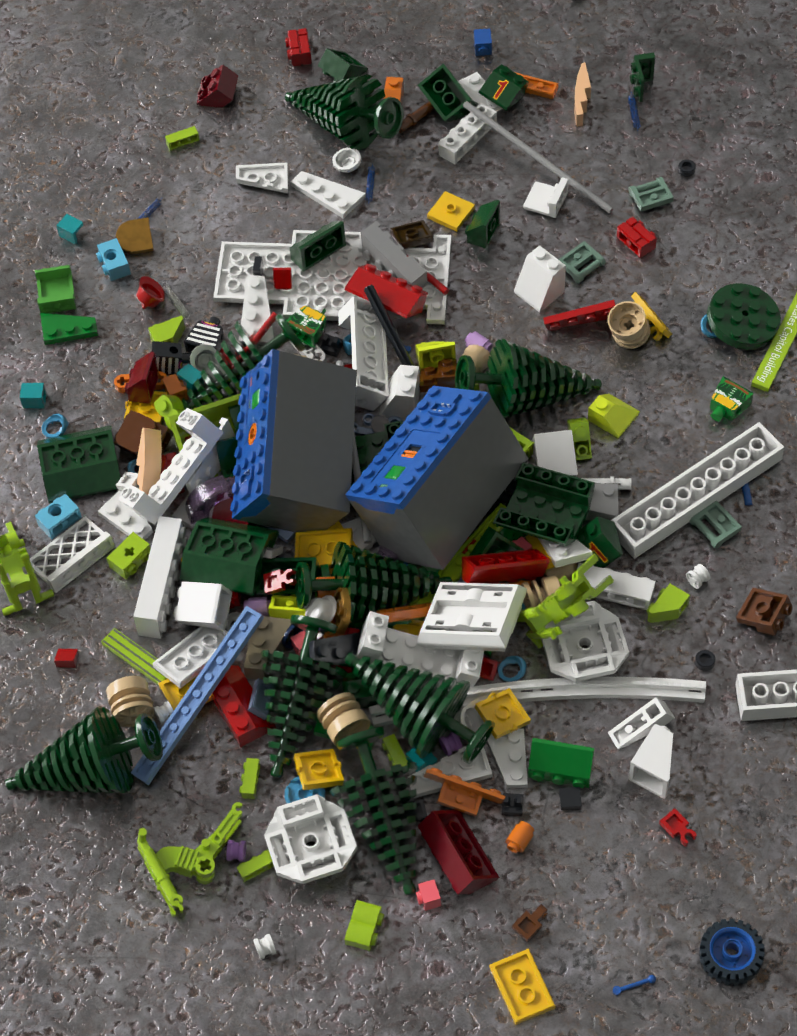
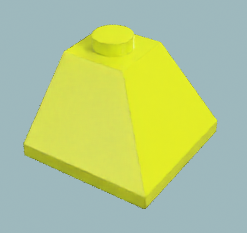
(431, 352)
(611, 414)

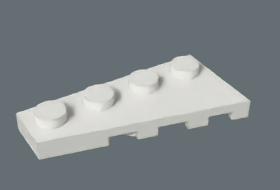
(453, 765)

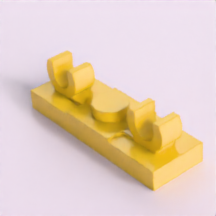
(653, 318)

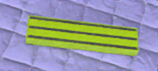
(133, 655)

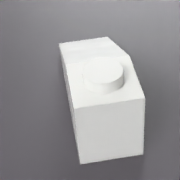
(641, 722)

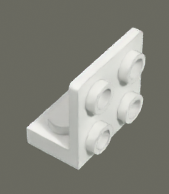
(547, 198)

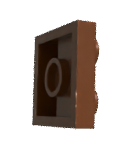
(440, 376)
(765, 611)

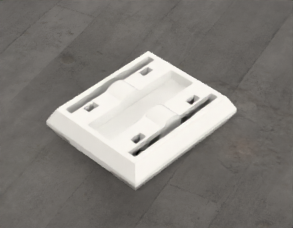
(471, 614)

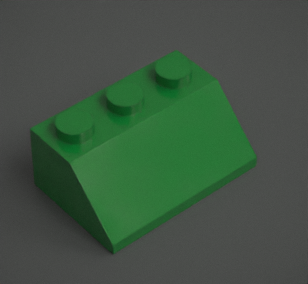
(560, 763)

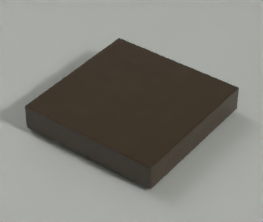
(412, 234)

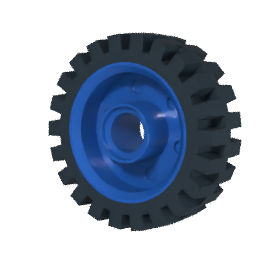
(728, 967)

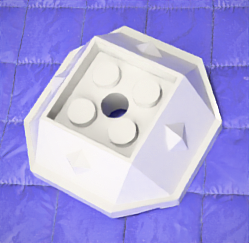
(597, 630)
(304, 822)

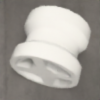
(698, 576)
(163, 712)
(264, 946)

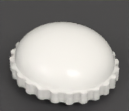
(346, 160)

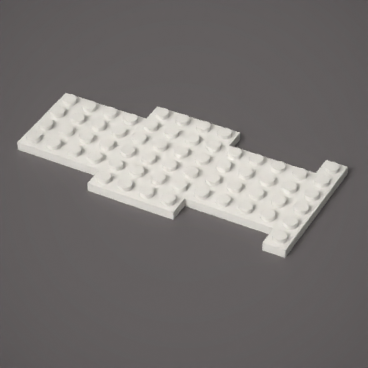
(326, 280)

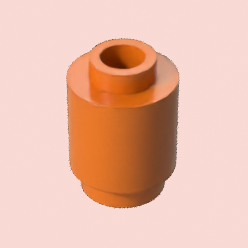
(519, 837)

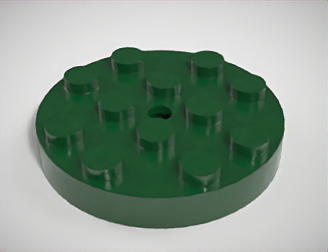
(743, 316)

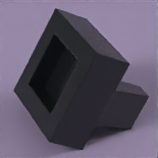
(331, 345)
(512, 804)

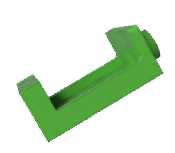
(55, 289)

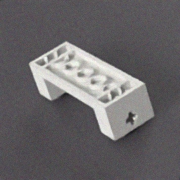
(368, 352)
(183, 466)
(401, 648)

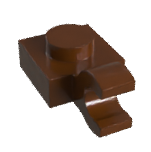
(529, 923)

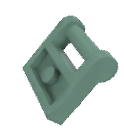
(653, 197)
(578, 257)
(720, 520)

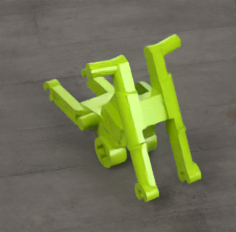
(12, 563)
(560, 605)
(186, 860)

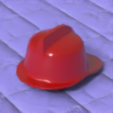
(150, 292)

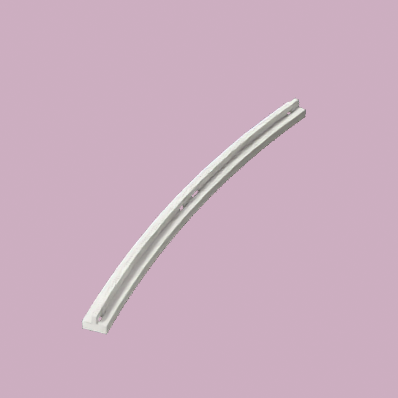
(586, 689)

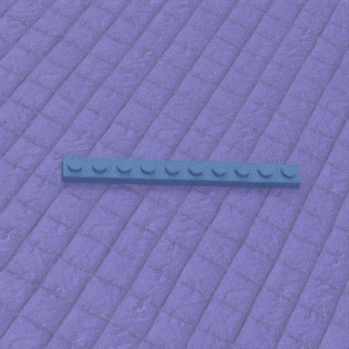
(200, 691)

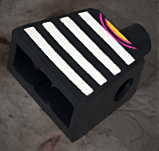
(205, 333)
(169, 357)

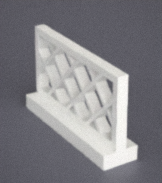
(78, 561)

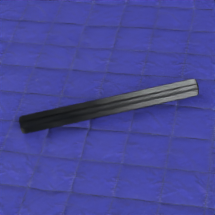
(388, 326)

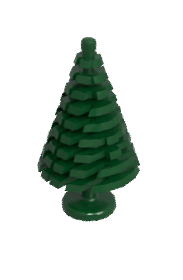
(351, 110)
(241, 368)
(523, 379)
(370, 581)
(302, 675)
(421, 704)
(90, 756)
(382, 805)

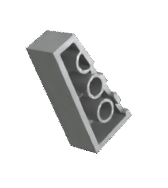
(390, 257)
(604, 502)

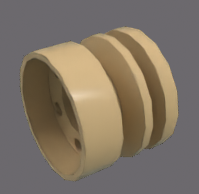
(629, 325)
(536, 595)
(129, 698)
(342, 717)

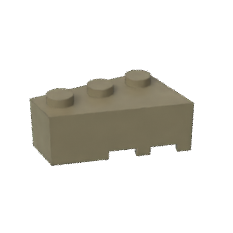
(266, 637)

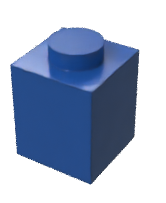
(482, 42)

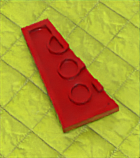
(579, 316)

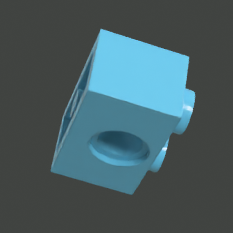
(113, 259)
(53, 524)

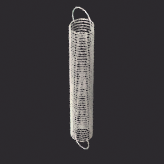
(176, 301)

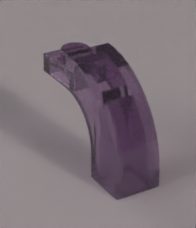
(208, 495)

